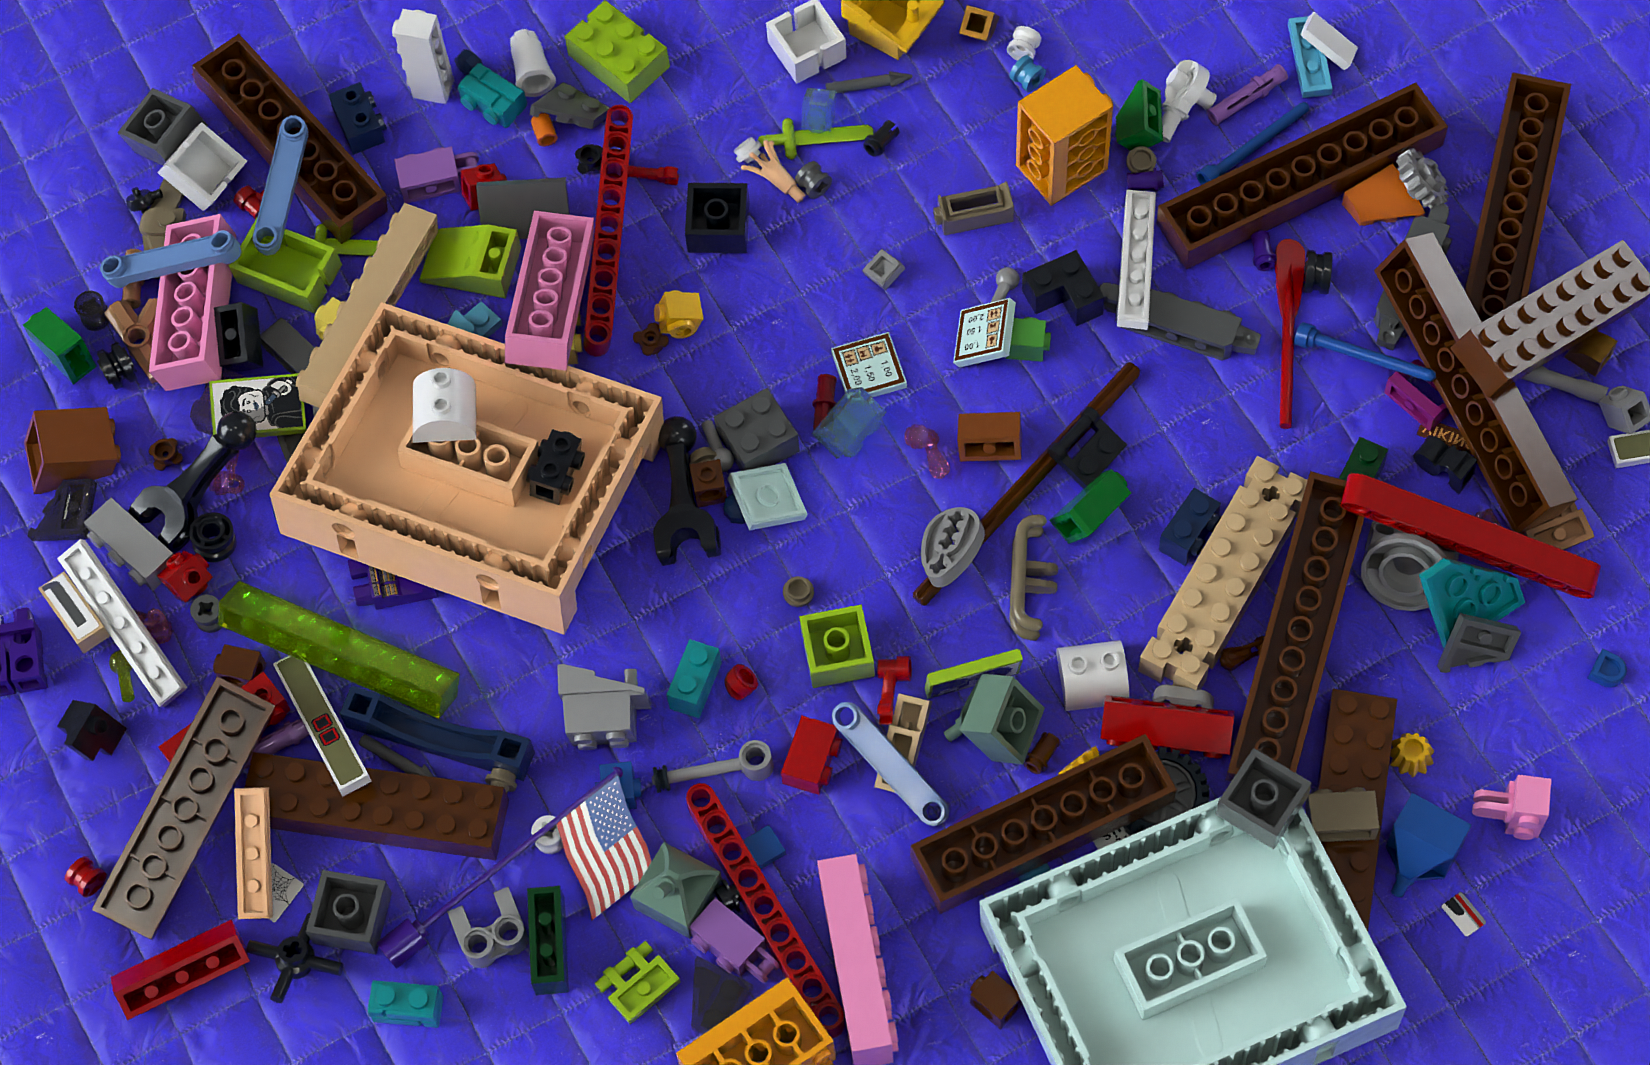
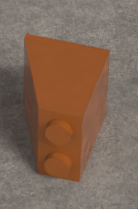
(70, 446)

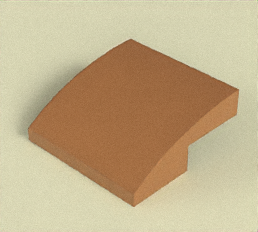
(1565, 530)

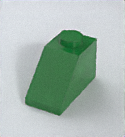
(1140, 117)

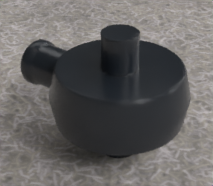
(142, 199)

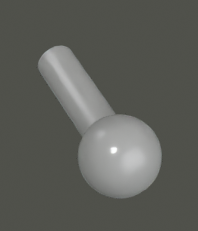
(1006, 280)
(724, 454)

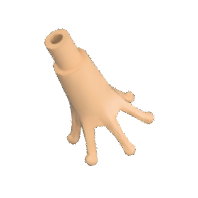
(775, 172)

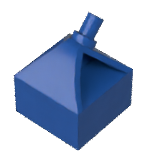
(1424, 843)

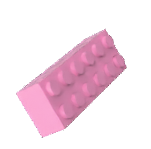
(549, 290)
(185, 326)
(854, 954)

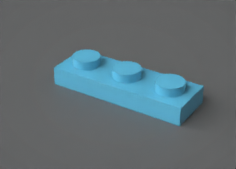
(1309, 61)

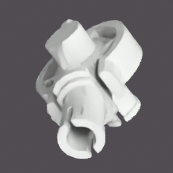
(1184, 88)

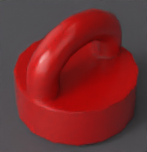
(740, 682)

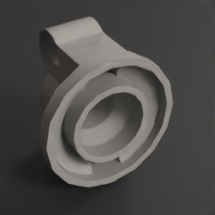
(1394, 565)

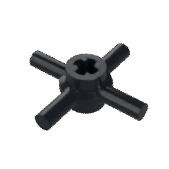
(294, 960)

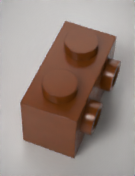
(989, 436)

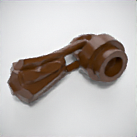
(1235, 656)

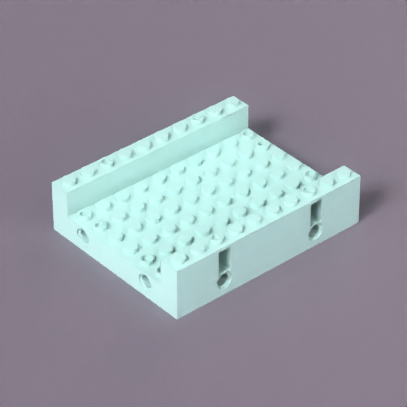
(1194, 951)

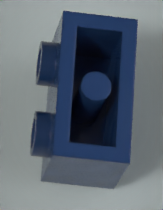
(356, 117)
(1190, 526)

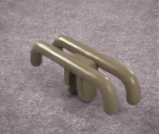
(1020, 622)

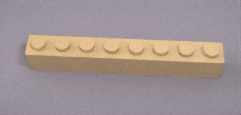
(382, 281)

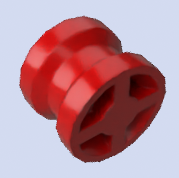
(85, 876)

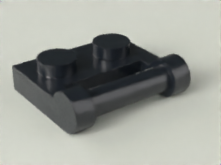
(1094, 454)

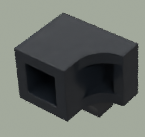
(90, 730)

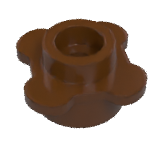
(651, 347)
(161, 447)

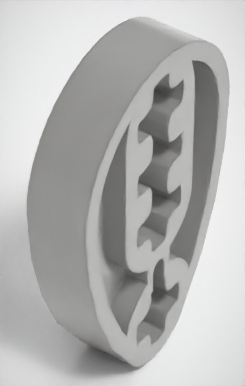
(938, 550)

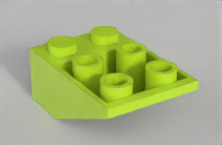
(473, 259)

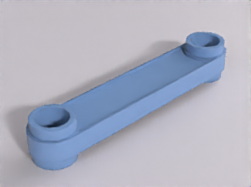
(280, 185)
(170, 259)
(890, 763)

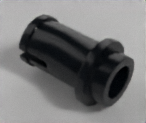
(876, 143)

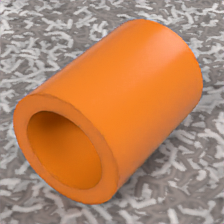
(544, 129)

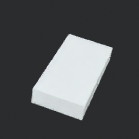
(1329, 41)

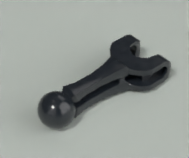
(182, 496)
(683, 518)

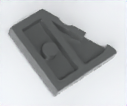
(1478, 642)

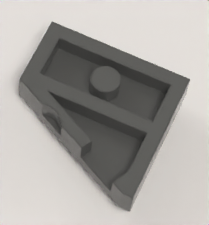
(571, 107)

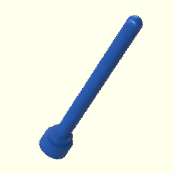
(1211, 172)
(1309, 336)

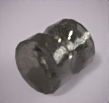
(91, 309)

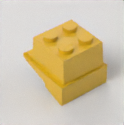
(889, 24)

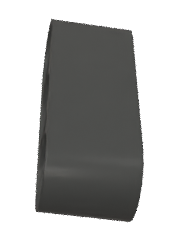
(287, 346)

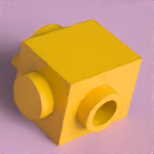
(679, 313)

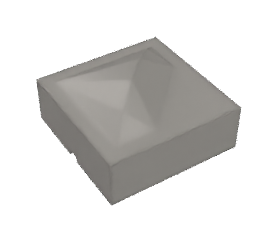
(883, 269)

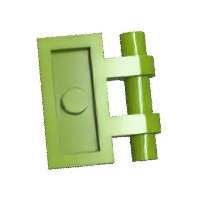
(642, 989)

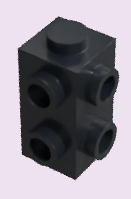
(555, 467)

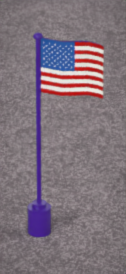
(598, 843)

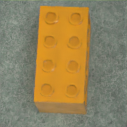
(1064, 134)
(762, 1034)

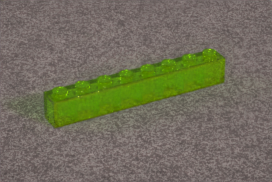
(338, 649)

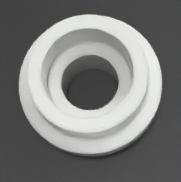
(746, 148)

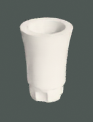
(530, 64)

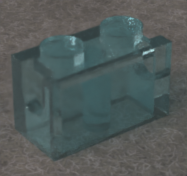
(849, 423)

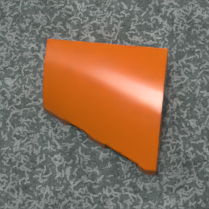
(1381, 199)

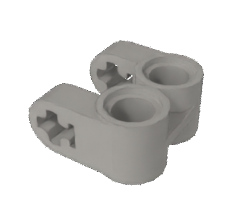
(491, 934)

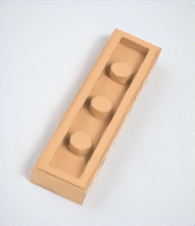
(253, 853)

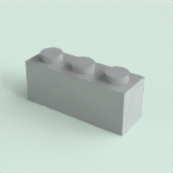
(128, 543)

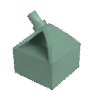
(999, 718)
(675, 889)

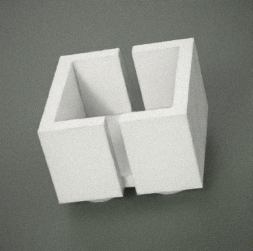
(811, 45)
(201, 165)

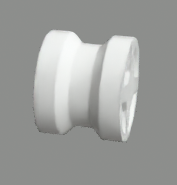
(1024, 42)
(551, 841)

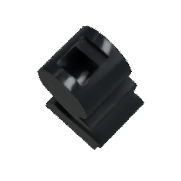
(1436, 457)

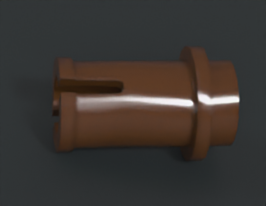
(1041, 753)

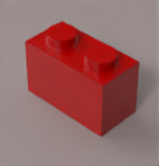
(811, 755)

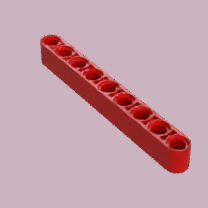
(608, 241)
(1470, 535)
(762, 894)

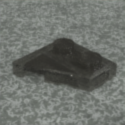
(67, 512)
(715, 995)

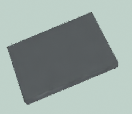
(514, 201)

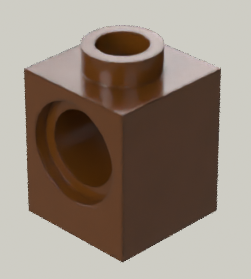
(708, 483)
(238, 665)
(995, 999)

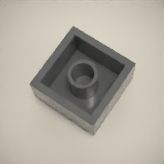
(159, 126)
(757, 432)
(1263, 798)
(349, 912)

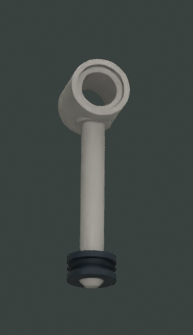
(663, 778)

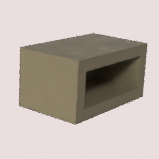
(1343, 814)

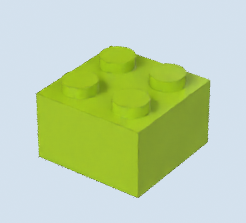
(837, 646)

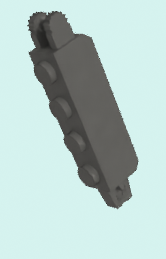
(1386, 318)
(1190, 324)

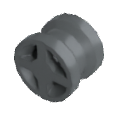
(813, 179)
(206, 620)

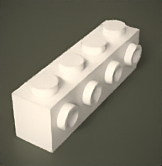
(423, 55)

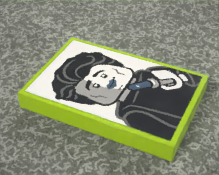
(267, 399)
(967, 674)

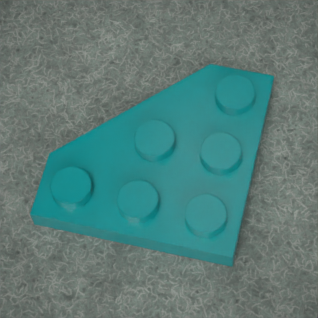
(1469, 590)

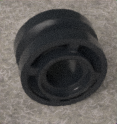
(116, 365)
(213, 525)

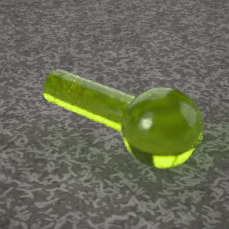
(122, 668)

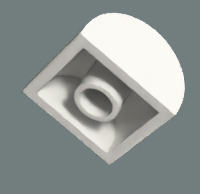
(444, 406)
(1092, 673)

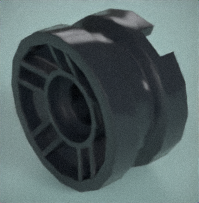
(1317, 272)

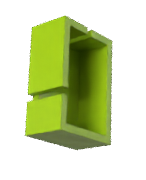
(617, 51)
(292, 273)

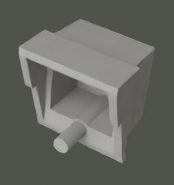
(600, 708)

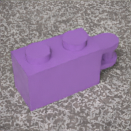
(432, 173)
(731, 941)

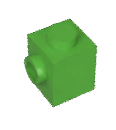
(1029, 339)

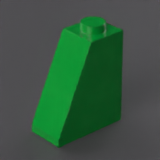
(60, 344)
(1091, 506)

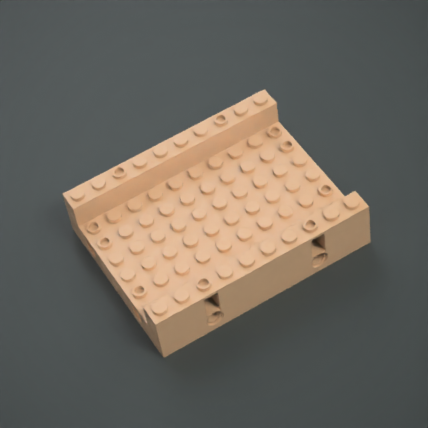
(463, 507)

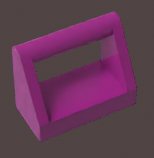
(1414, 401)

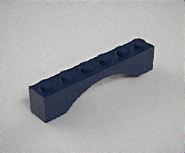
(391, 721)

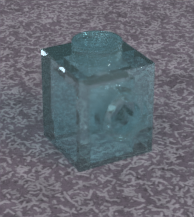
(818, 110)

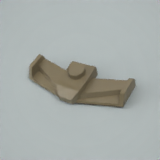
(161, 213)

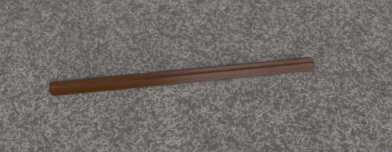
(1038, 470)

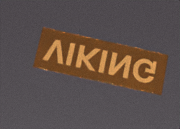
(1448, 434)

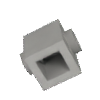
(1625, 409)

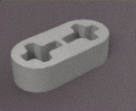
(1183, 696)

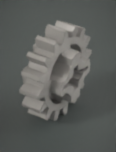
(1422, 178)

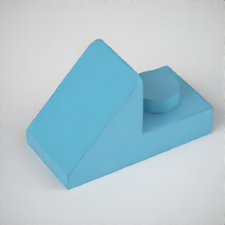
(478, 320)

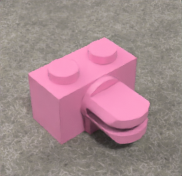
(1521, 807)

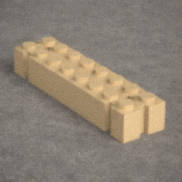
(1224, 577)

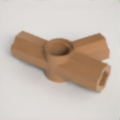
(134, 327)

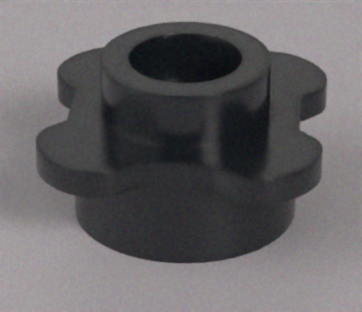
(587, 152)
(729, 896)

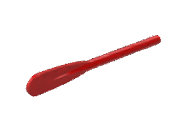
(1289, 286)

